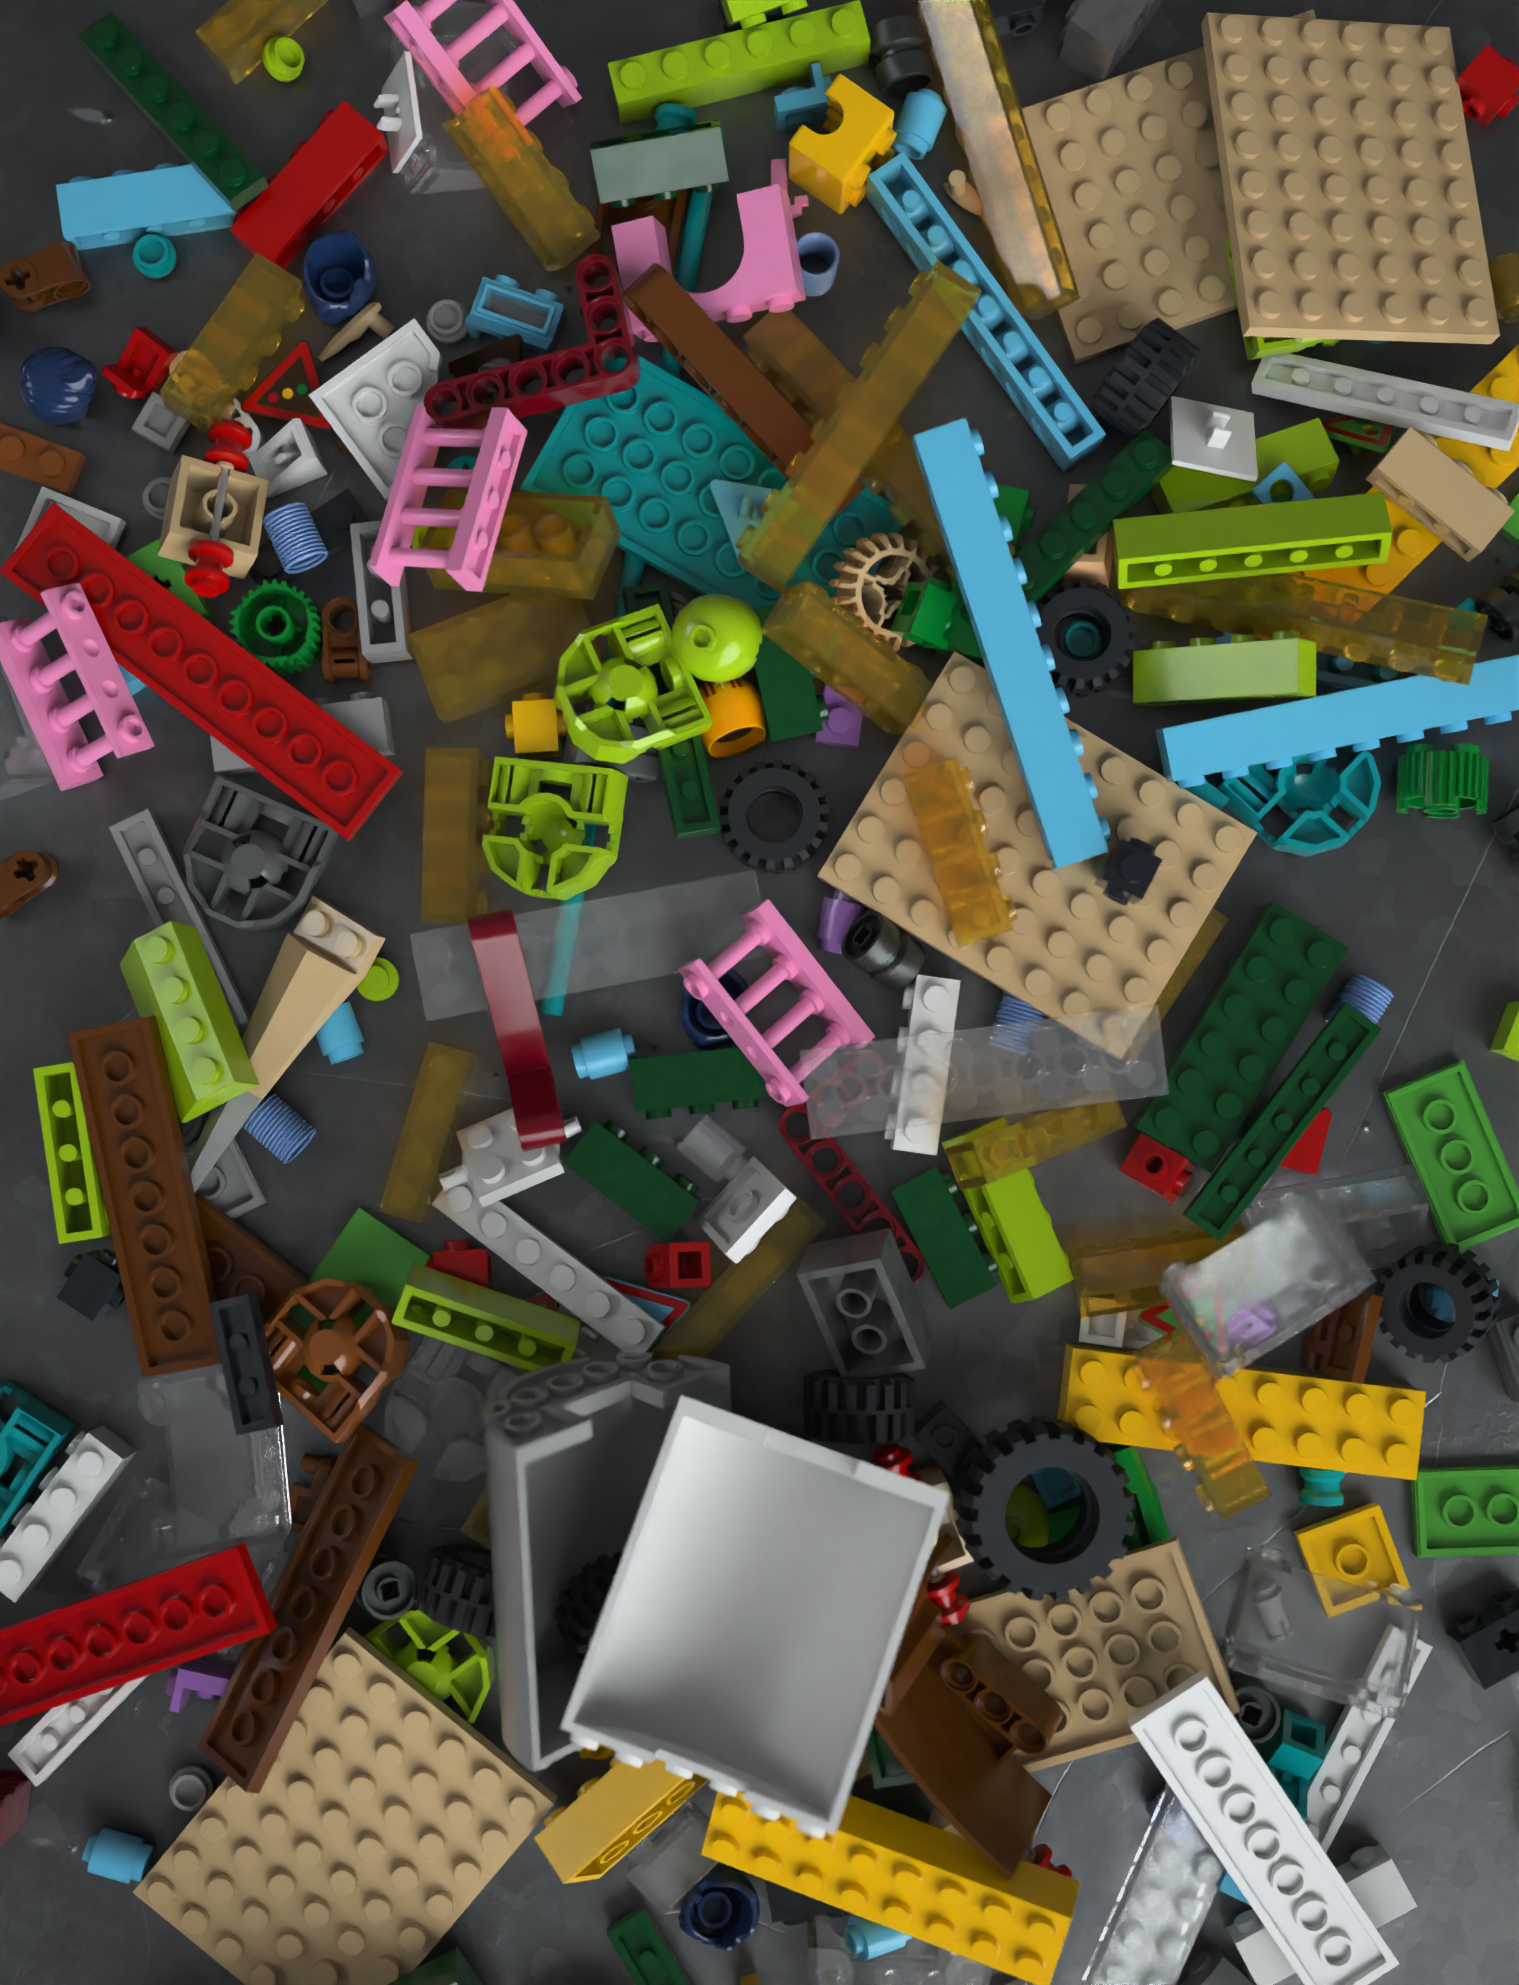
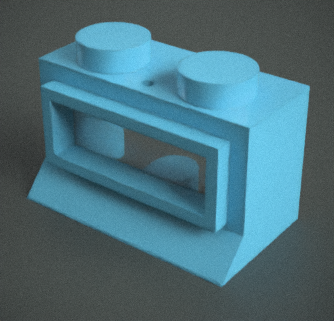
(507, 310)

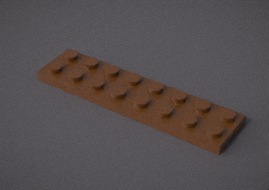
(147, 1193)
(308, 1607)

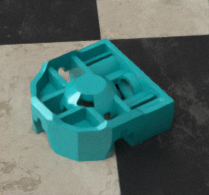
(1324, 788)
(35, 1435)

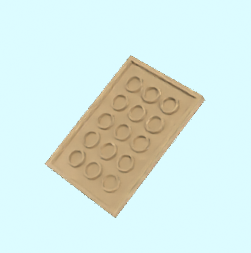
(1106, 1648)

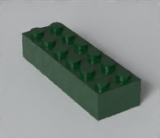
(1240, 1035)

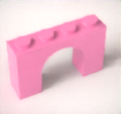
(767, 274)

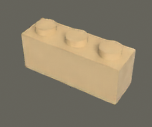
(1440, 493)

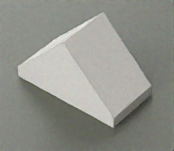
(288, 459)

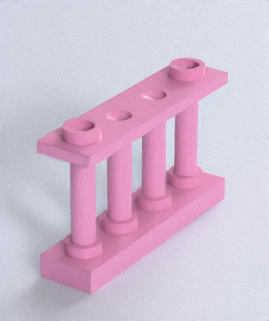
(442, 62)
(477, 520)
(45, 701)
(790, 962)

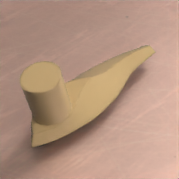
(963, 192)
(355, 328)

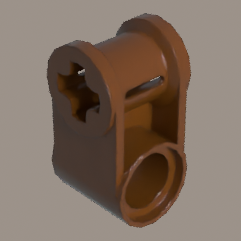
(49, 277)
(342, 646)
(15, 883)

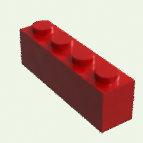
(310, 186)

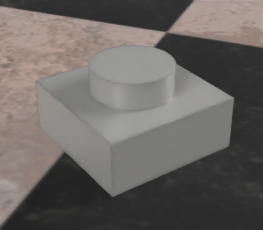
(160, 424)

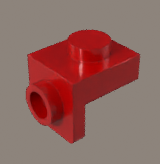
(141, 365)

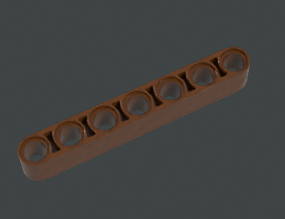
(721, 369)

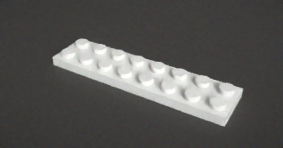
(1260, 1836)

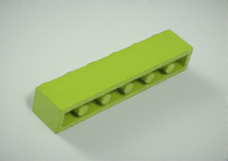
(740, 61)
(1251, 540)

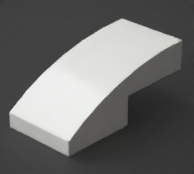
(1117, 1330)

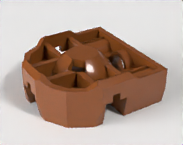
(378, 1342)

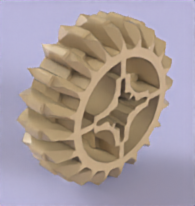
(904, 566)

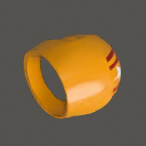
(732, 707)

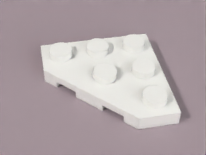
(376, 400)

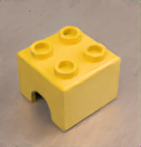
(839, 163)

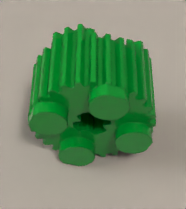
(262, 610)
(1442, 780)

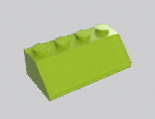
(199, 1038)

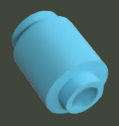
(919, 123)
(341, 1035)
(603, 1053)
(117, 1856)
(872, 1939)

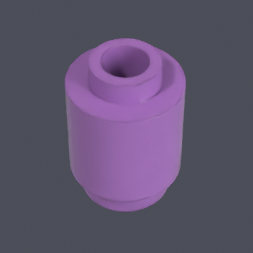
(836, 919)

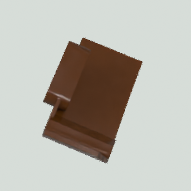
(954, 1721)

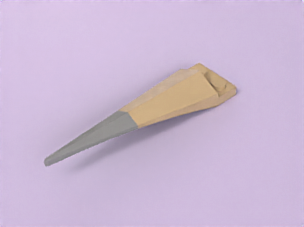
(305, 987)

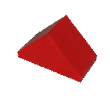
(1308, 1150)

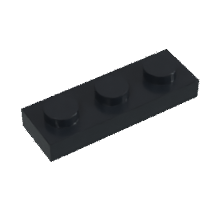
(333, 525)
(246, 1363)

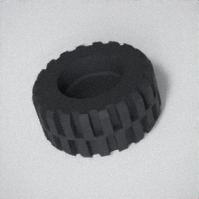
(1089, 1543)

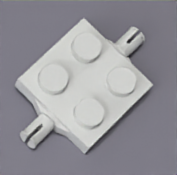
(496, 1161)

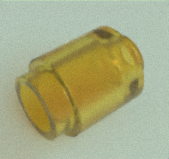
(1505, 286)

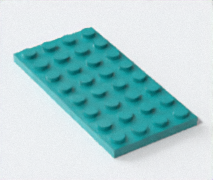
(655, 463)

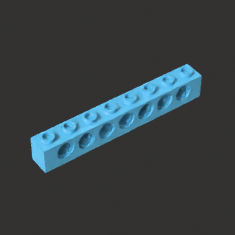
(994, 324)

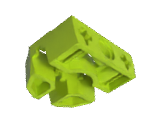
(636, 643)
(594, 800)
(444, 1676)

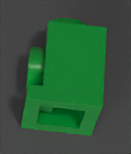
(925, 613)

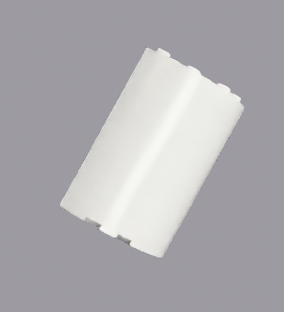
(756, 1614)

